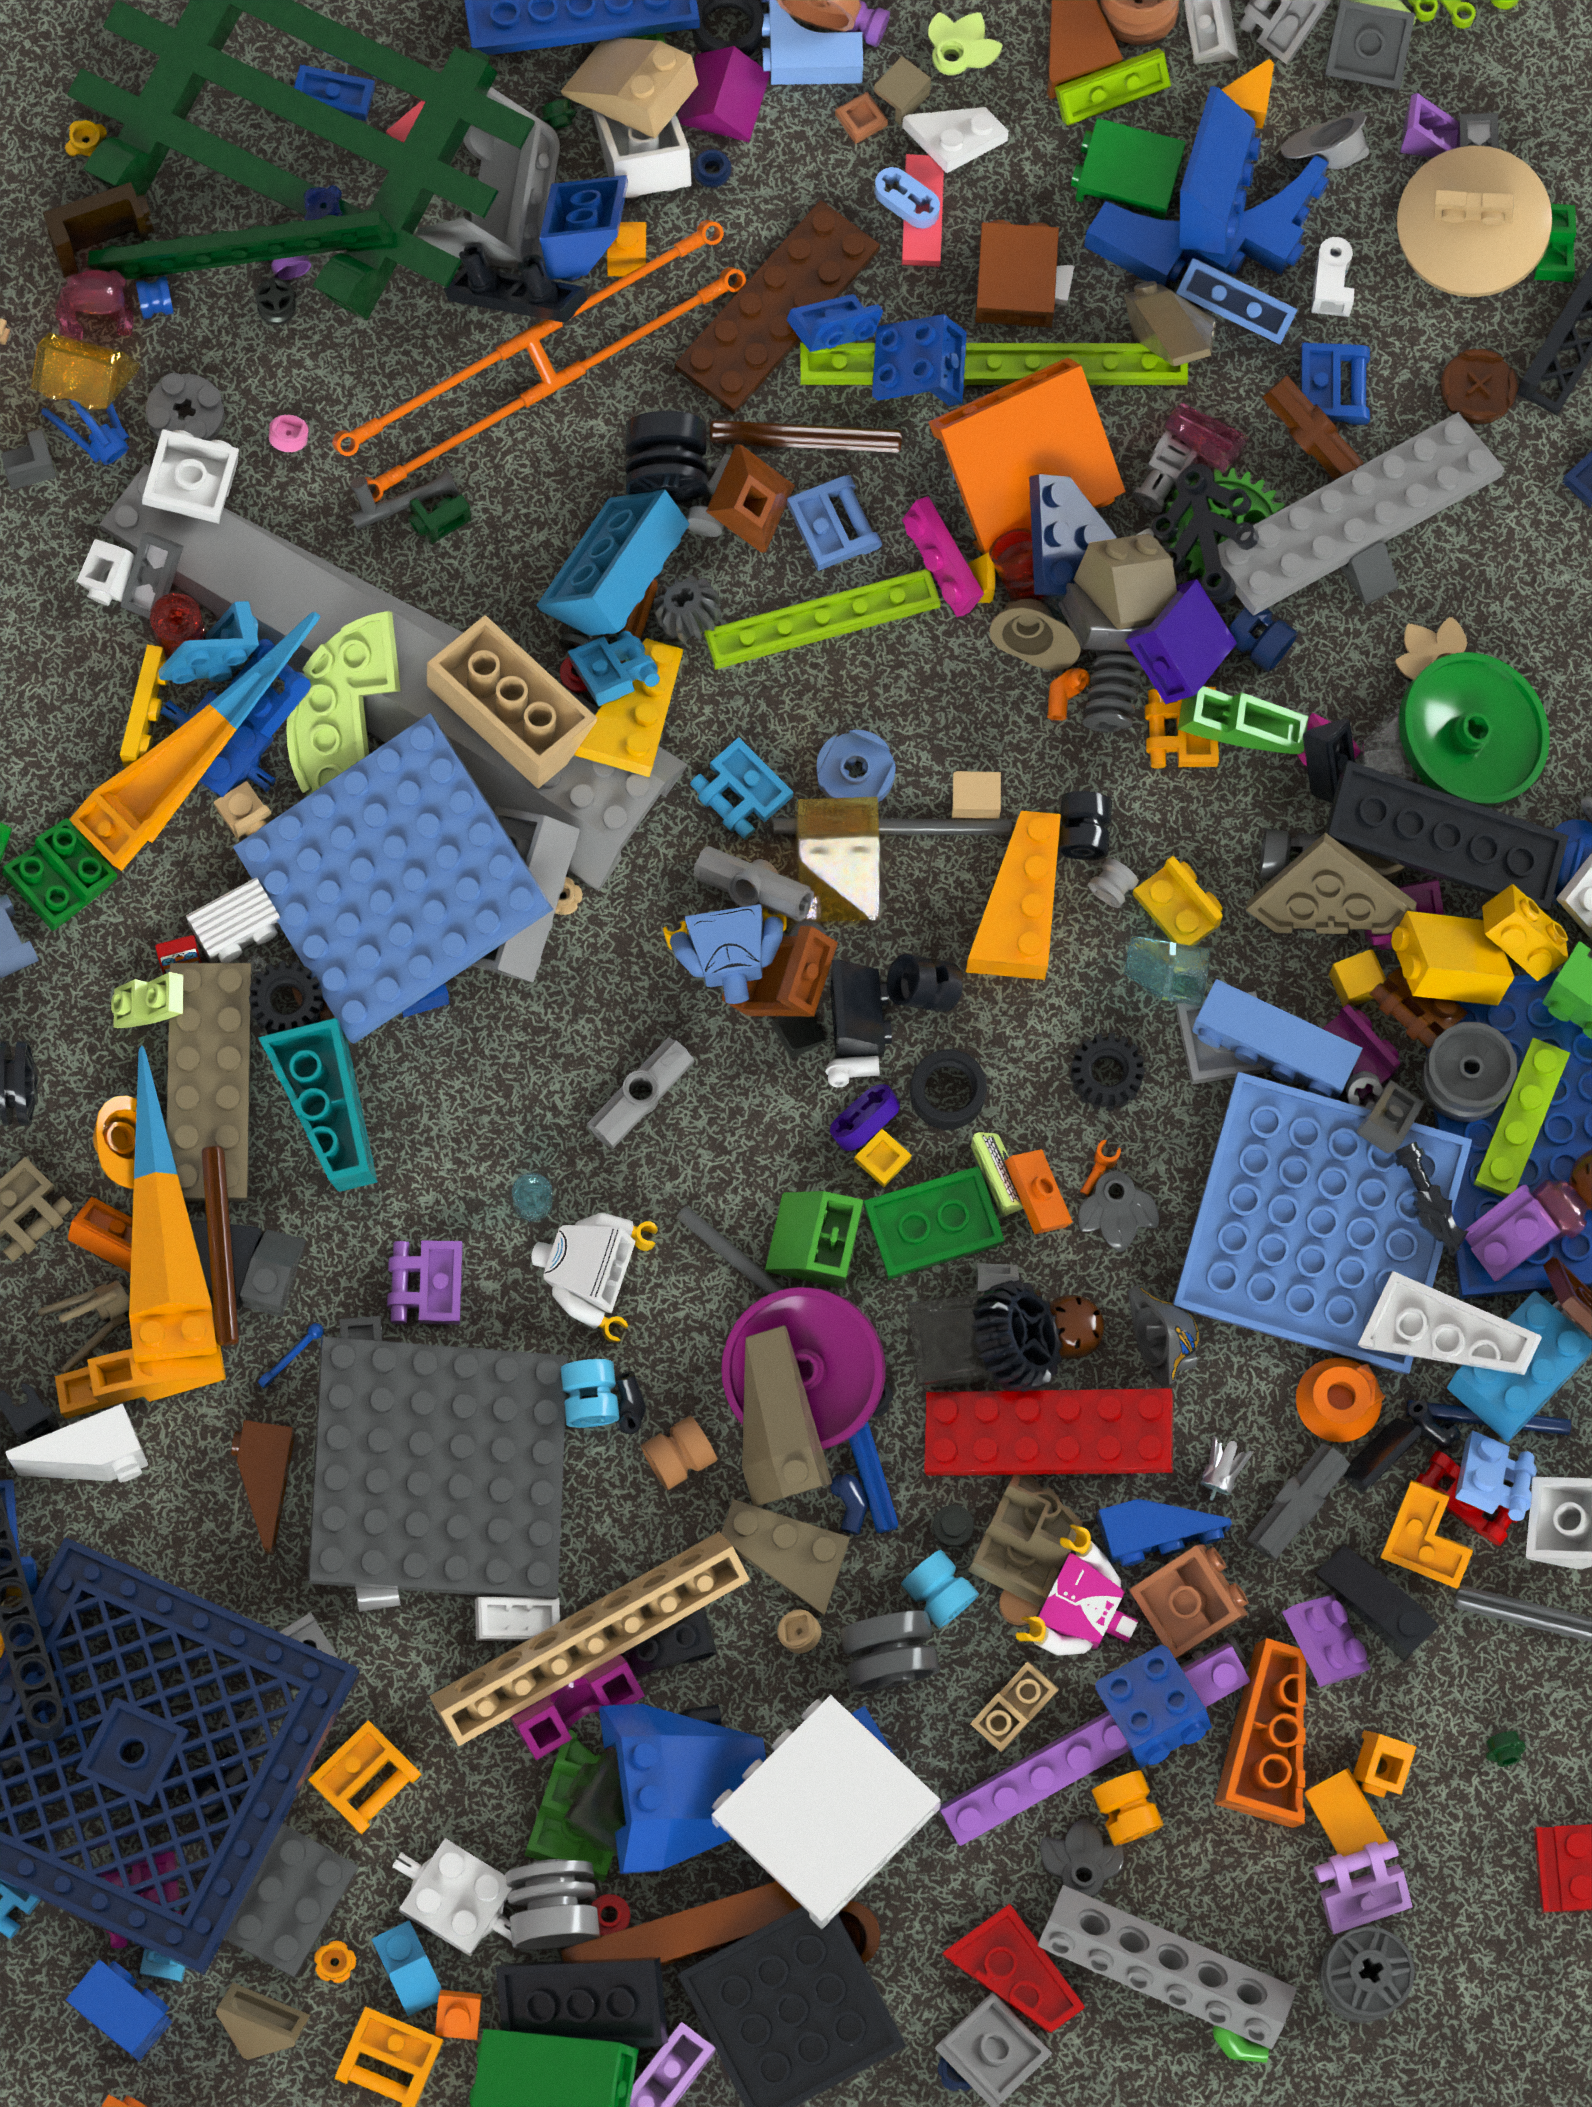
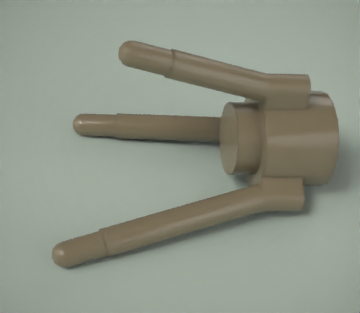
(106, 1301)

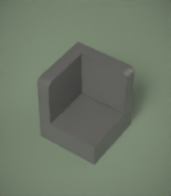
(29, 463)

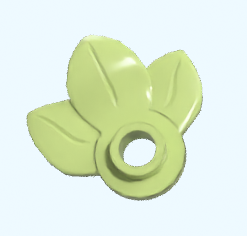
(963, 40)

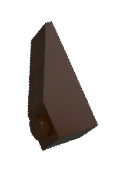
(264, 1464)

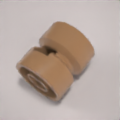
(682, 1450)

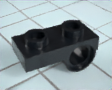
(677, 1644)

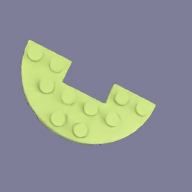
(329, 723)

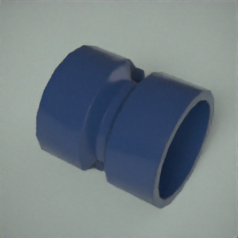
(1272, 643)

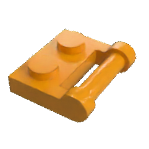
(354, 1767)
(394, 2045)

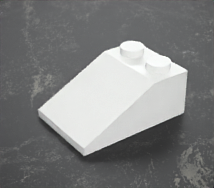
(648, 162)
(90, 1449)

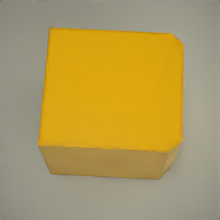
(1356, 977)

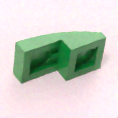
(1558, 258)

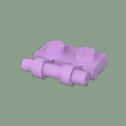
(1367, 1897)

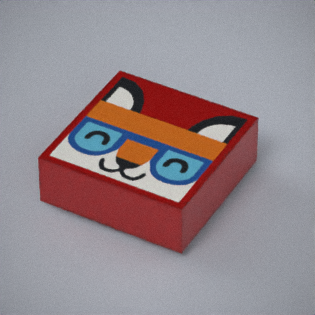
(177, 951)

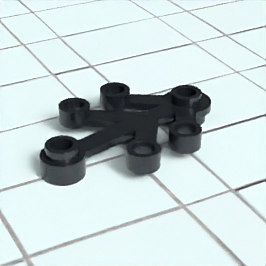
(1203, 527)

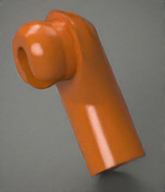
(1063, 689)

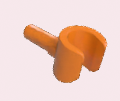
(1101, 1164)

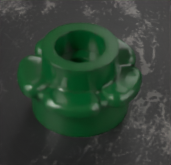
(558, 113)
(1505, 1748)

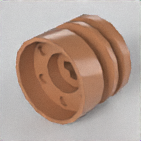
(1140, 22)

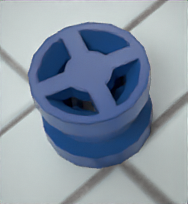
(154, 297)

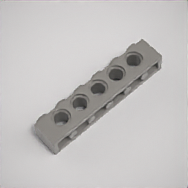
(1167, 1967)

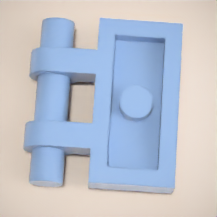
(1483, 1473)

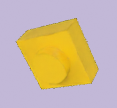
(882, 1158)

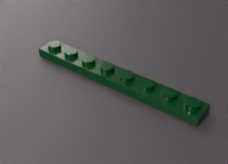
(244, 246)

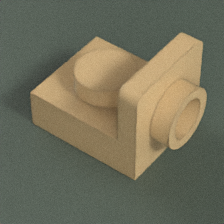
(243, 811)

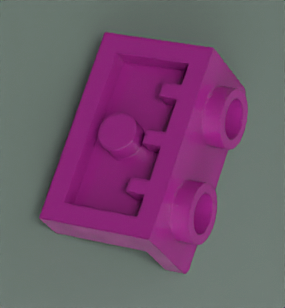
(1376, 1056)

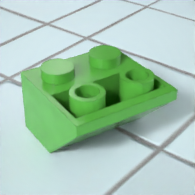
(815, 1237)

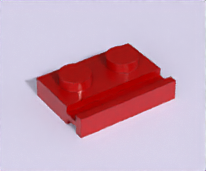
(1564, 1867)

